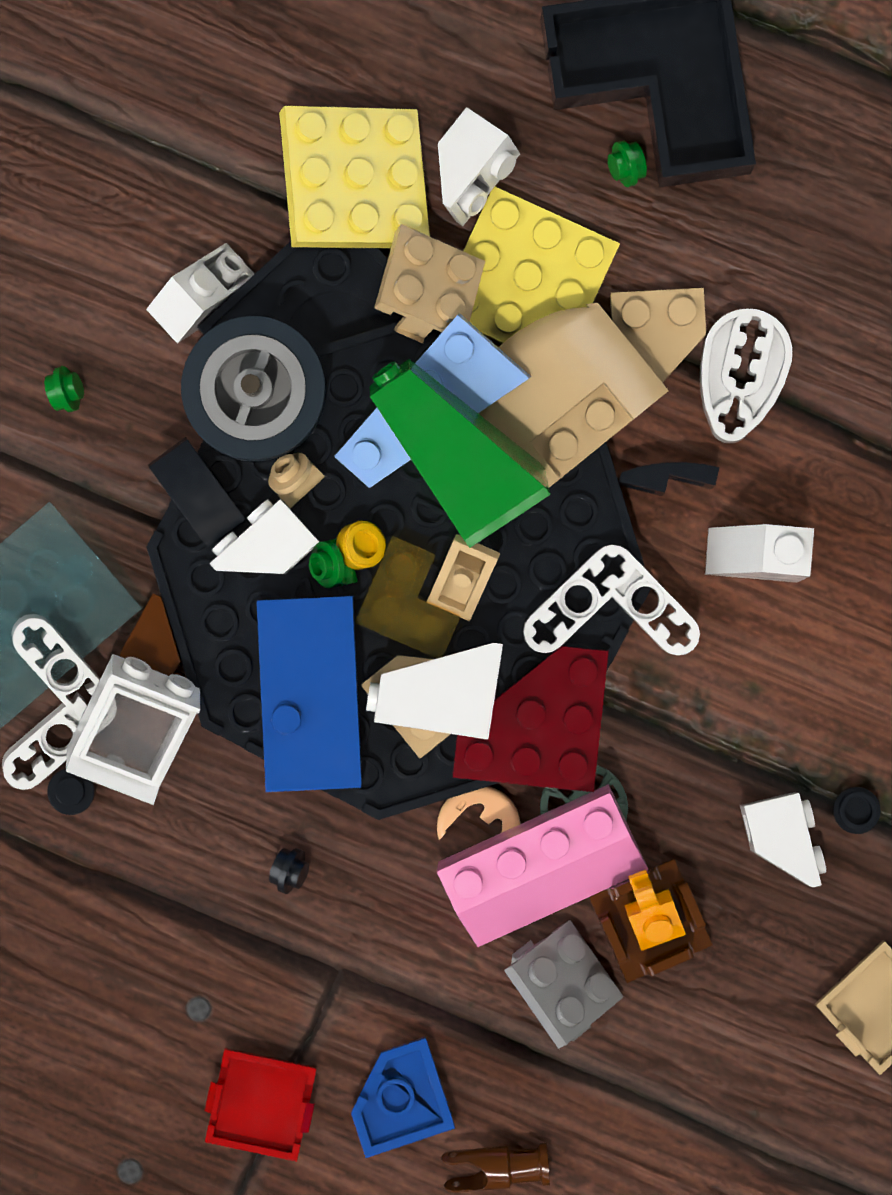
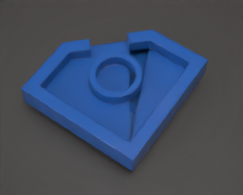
(401, 1100)

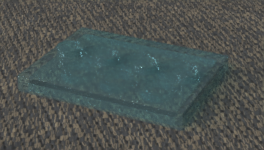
(57, 576)

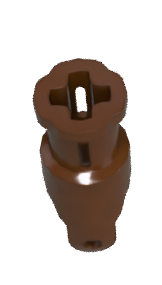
(499, 1167)

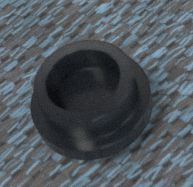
(70, 793)
(856, 810)
(289, 870)

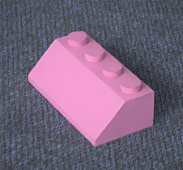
(541, 866)

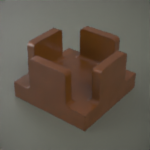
(621, 936)

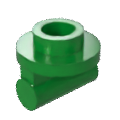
(328, 565)

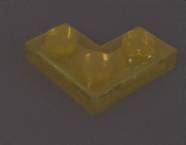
(393, 603)

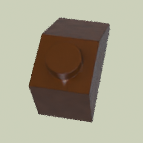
(154, 640)

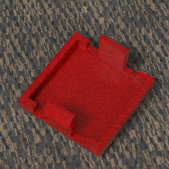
(260, 1104)

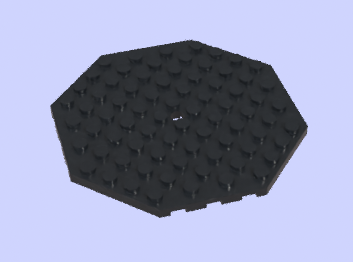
(539, 550)

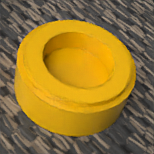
(361, 545)

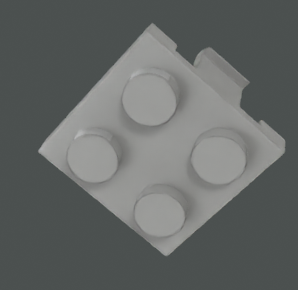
(563, 983)

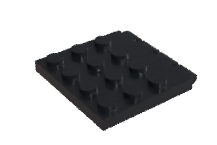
(315, 291)

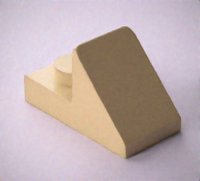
(463, 578)

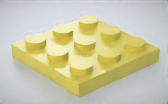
(352, 175)
(532, 264)

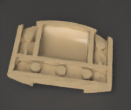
(579, 390)

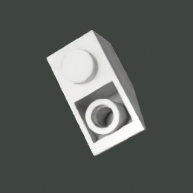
(472, 163)
(198, 291)
(269, 545)
(781, 836)

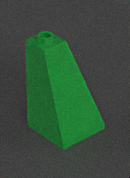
(462, 457)

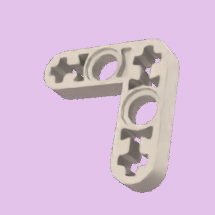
(621, 591)
(67, 713)

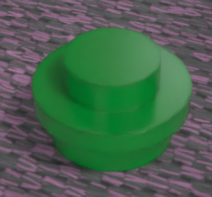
(627, 163)
(64, 389)

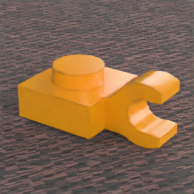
(652, 915)

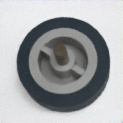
(253, 388)

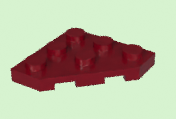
(543, 726)

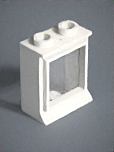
(132, 728)

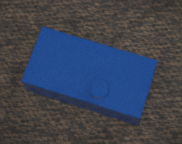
(309, 694)

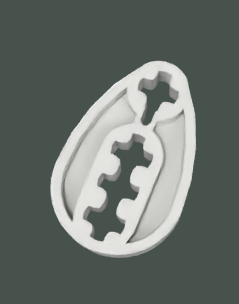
(769, 371)

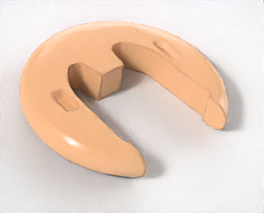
(496, 806)

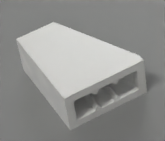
(760, 552)
(441, 694)

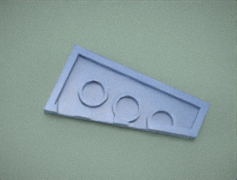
(462, 363)

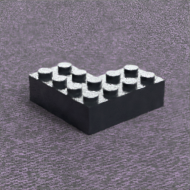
(674, 56)

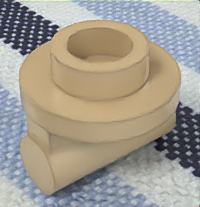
(293, 477)

